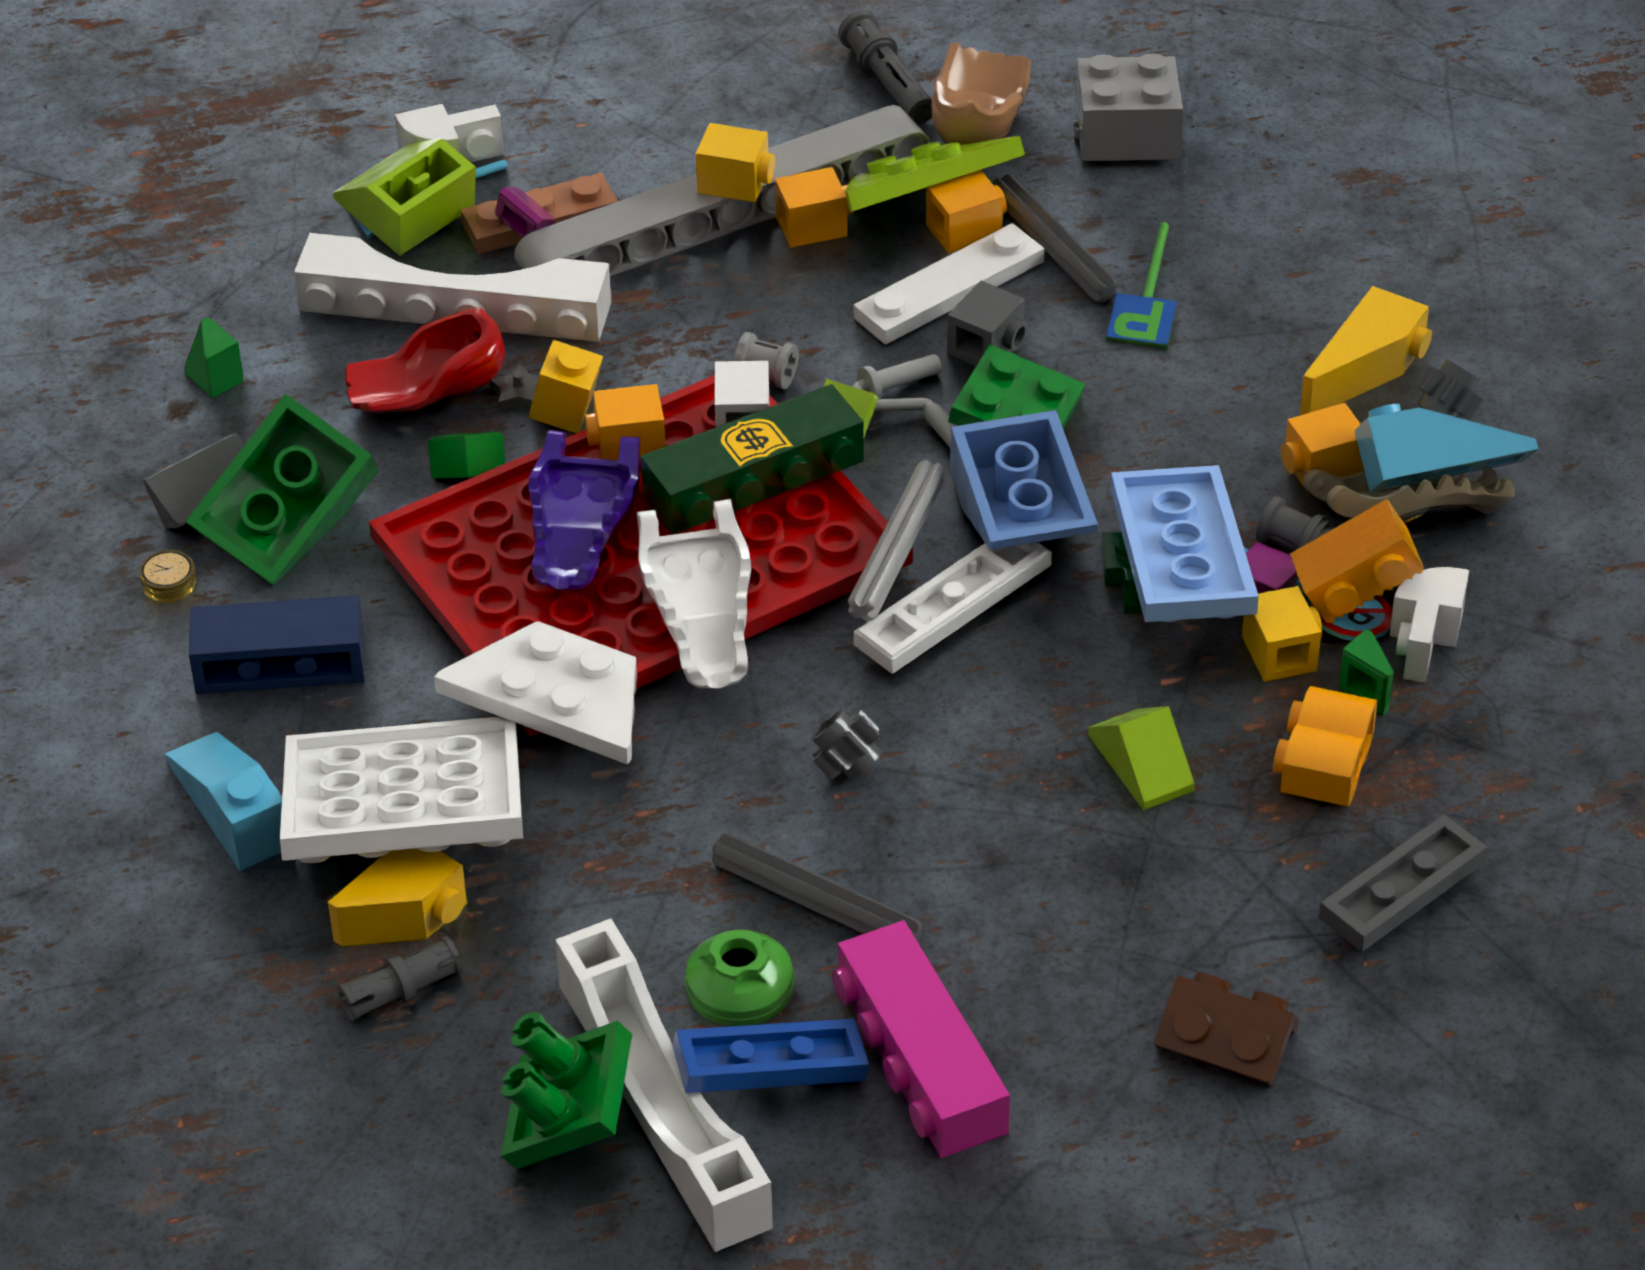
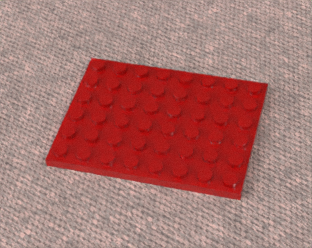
(475, 547)

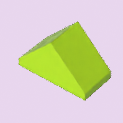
(1145, 754)

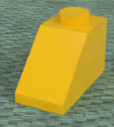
(399, 899)

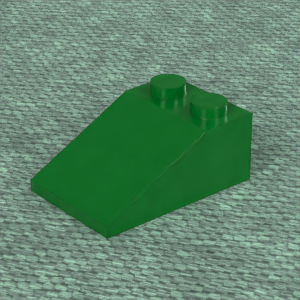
(283, 491)

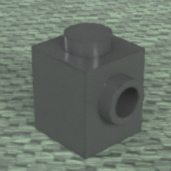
(986, 318)

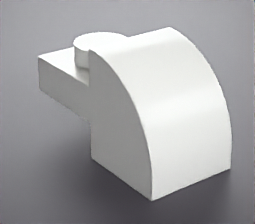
(472, 132)
(1427, 613)

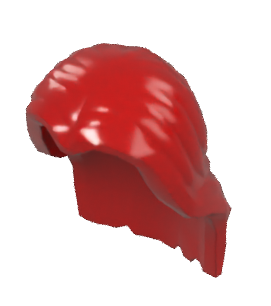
(434, 363)

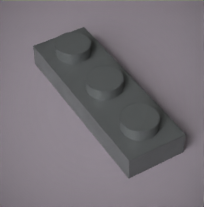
(1402, 882)

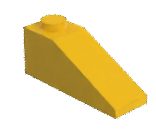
(1367, 350)

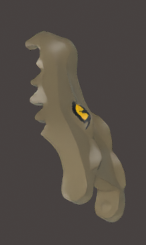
(1351, 493)

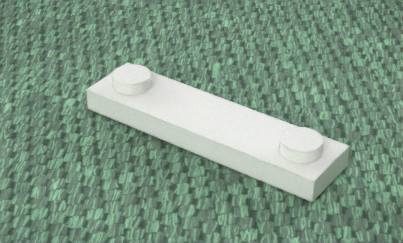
(946, 282)
(948, 602)

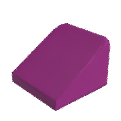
(521, 211)
(1271, 568)

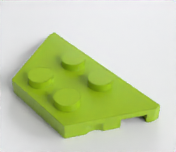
(927, 167)

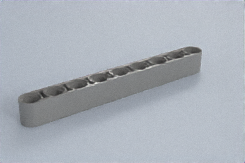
(680, 218)

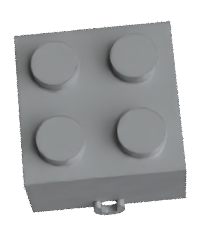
(1128, 108)

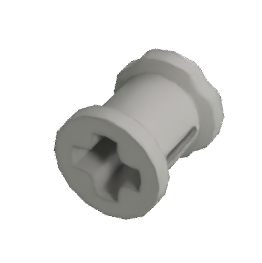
(781, 359)

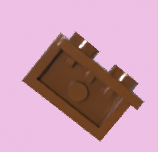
(1226, 1028)

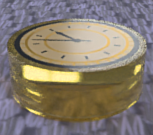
(167, 575)

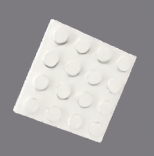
(400, 789)

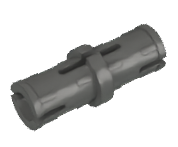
(399, 978)

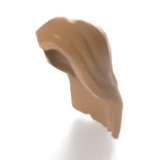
(978, 94)

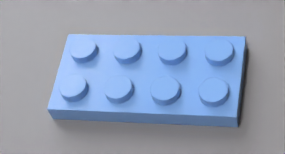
(1183, 544)

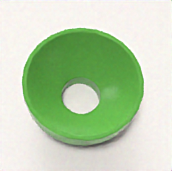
(739, 993)

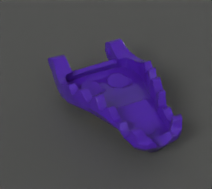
(577, 509)

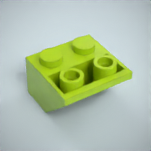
(411, 193)

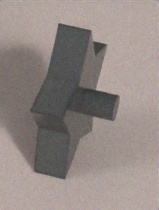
(515, 388)

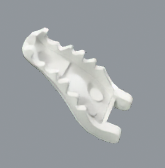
(701, 594)

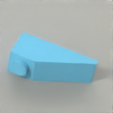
(1425, 444)
(231, 796)

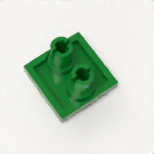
(562, 1089)

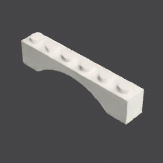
(545, 300)
(701, 1152)

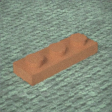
(559, 200)

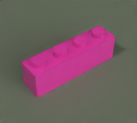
(922, 1039)

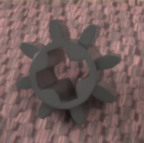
(1448, 390)
(846, 744)

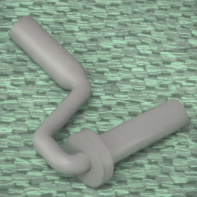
(901, 374)

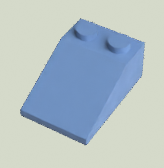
(1019, 480)

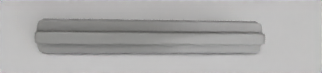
(896, 541)

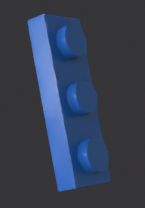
(770, 1055)

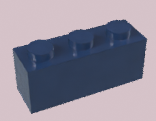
(276, 644)

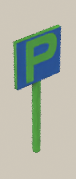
(1144, 318)

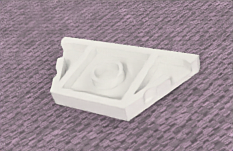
(553, 686)

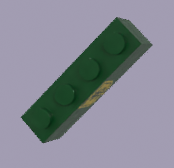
(752, 458)

